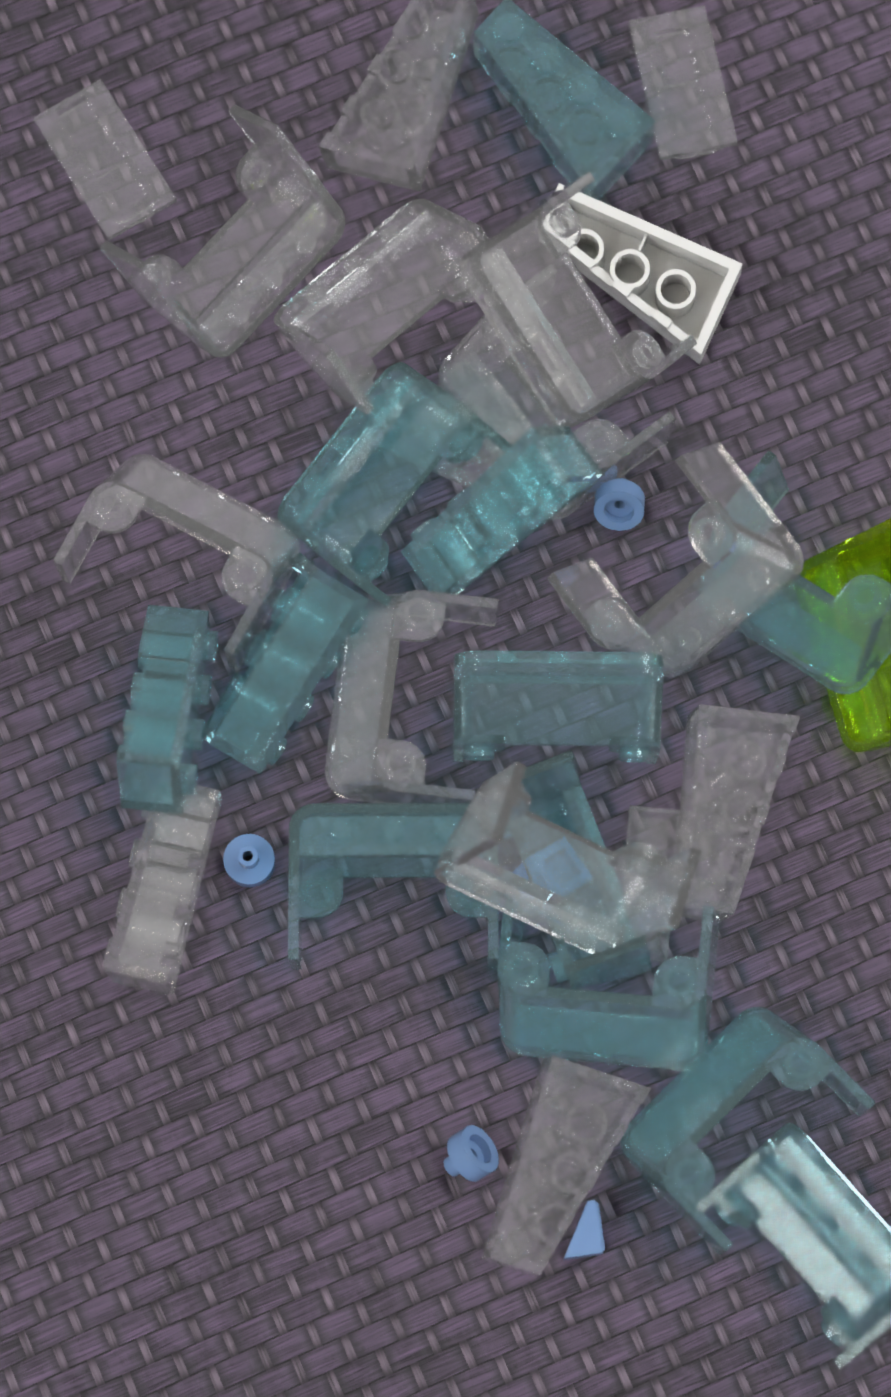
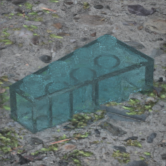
(562, 99)
(501, 508)
(286, 665)
(164, 710)

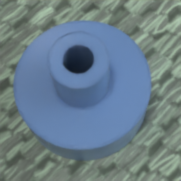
(619, 504)
(251, 872)
(471, 1154)

